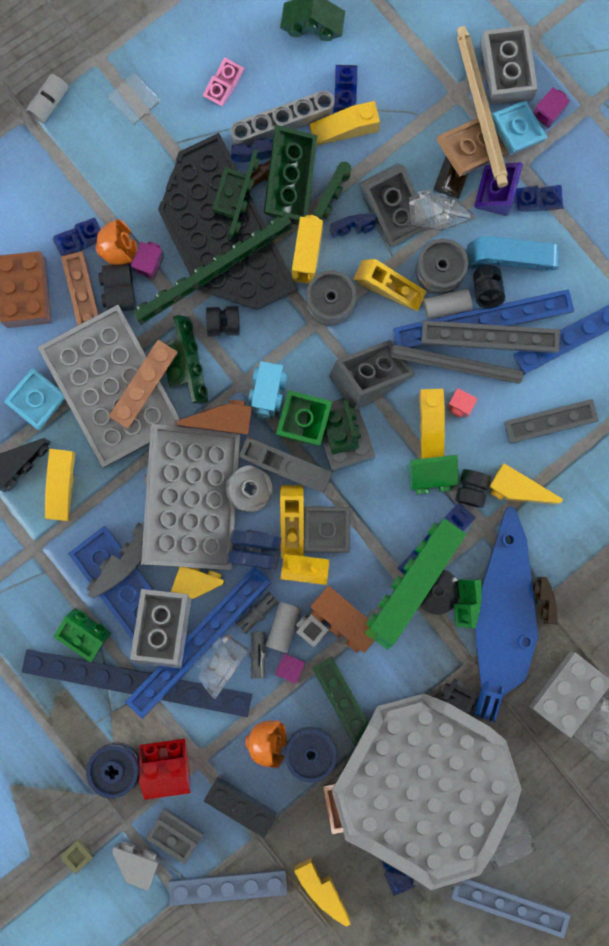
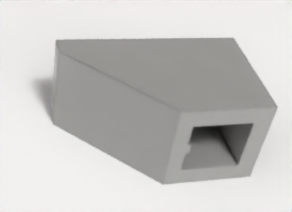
(136, 866)

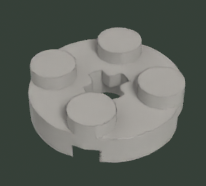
(260, 494)

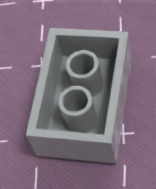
(508, 65)
(161, 628)
(570, 694)

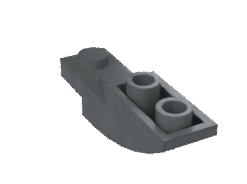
(285, 464)
(117, 570)

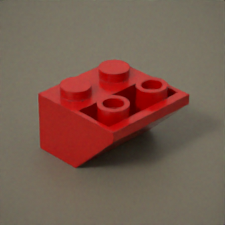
(164, 769)

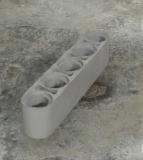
(288, 110)

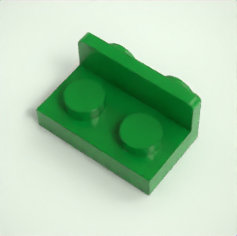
(82, 634)

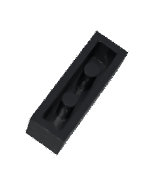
(240, 807)

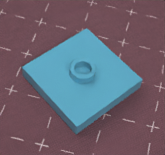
(518, 127)
(35, 399)

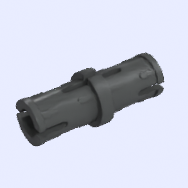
(257, 612)
(258, 655)

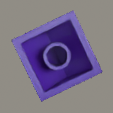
(497, 199)

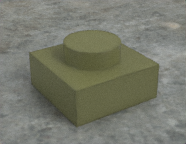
(77, 856)

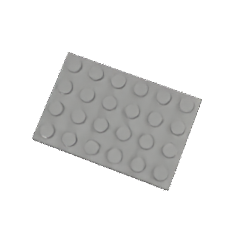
(93, 371)
(186, 498)

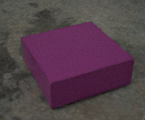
(290, 668)

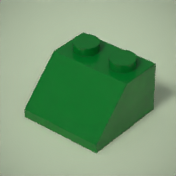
(304, 418)
(433, 474)

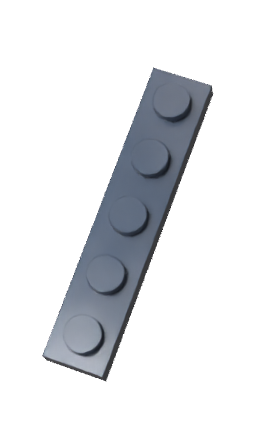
(228, 887)
(512, 907)

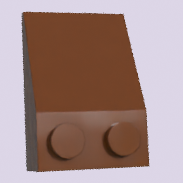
(225, 417)

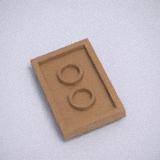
(466, 147)

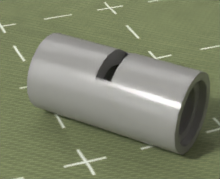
(47, 98)
(447, 304)
(283, 627)

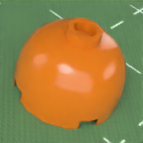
(115, 244)
(266, 743)

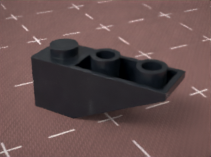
(20, 461)

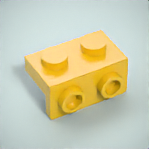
(305, 569)

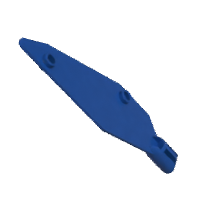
(506, 619)

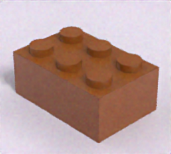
(24, 290)
(343, 618)

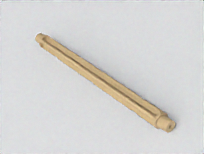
(482, 107)

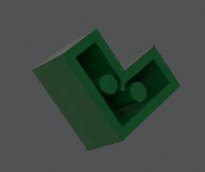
(313, 16)

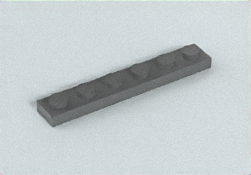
(490, 336)

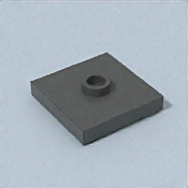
(327, 529)

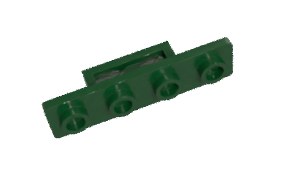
(231, 193)
(186, 364)

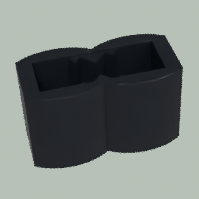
(117, 286)

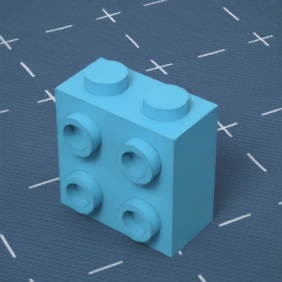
(266, 397)

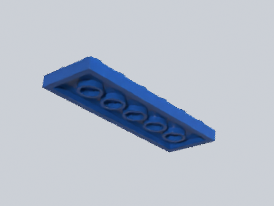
(125, 597)

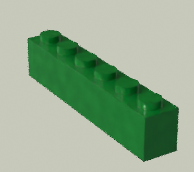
(415, 583)

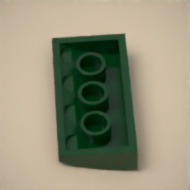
(290, 174)

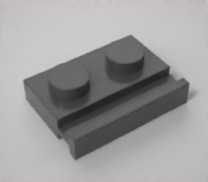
(174, 836)

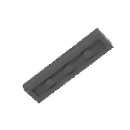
(551, 421)

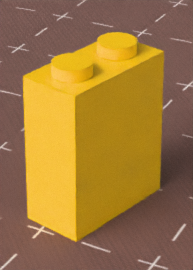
(307, 249)

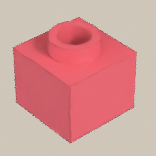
(461, 403)

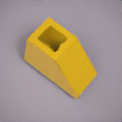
(196, 583)

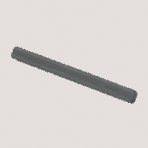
(457, 364)

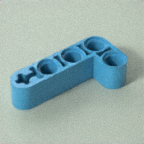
(513, 253)

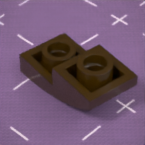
(544, 591)

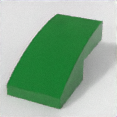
(468, 608)

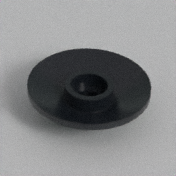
(445, 602)

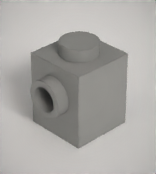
(311, 629)

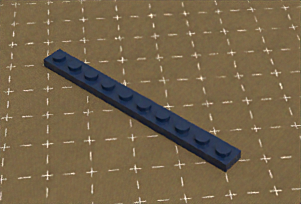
(130, 680)

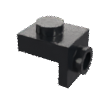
(458, 696)

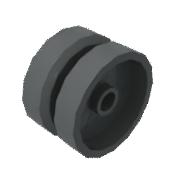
(438, 254)
(340, 289)

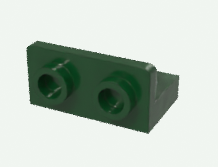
(341, 430)

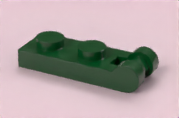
(333, 190)

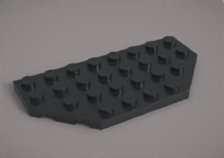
(204, 234)

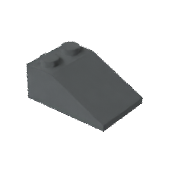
(389, 199)
(369, 374)
(352, 457)

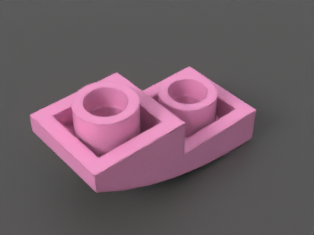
(224, 82)

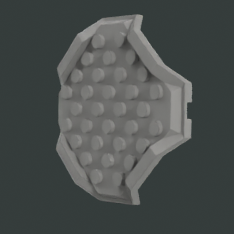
(428, 791)

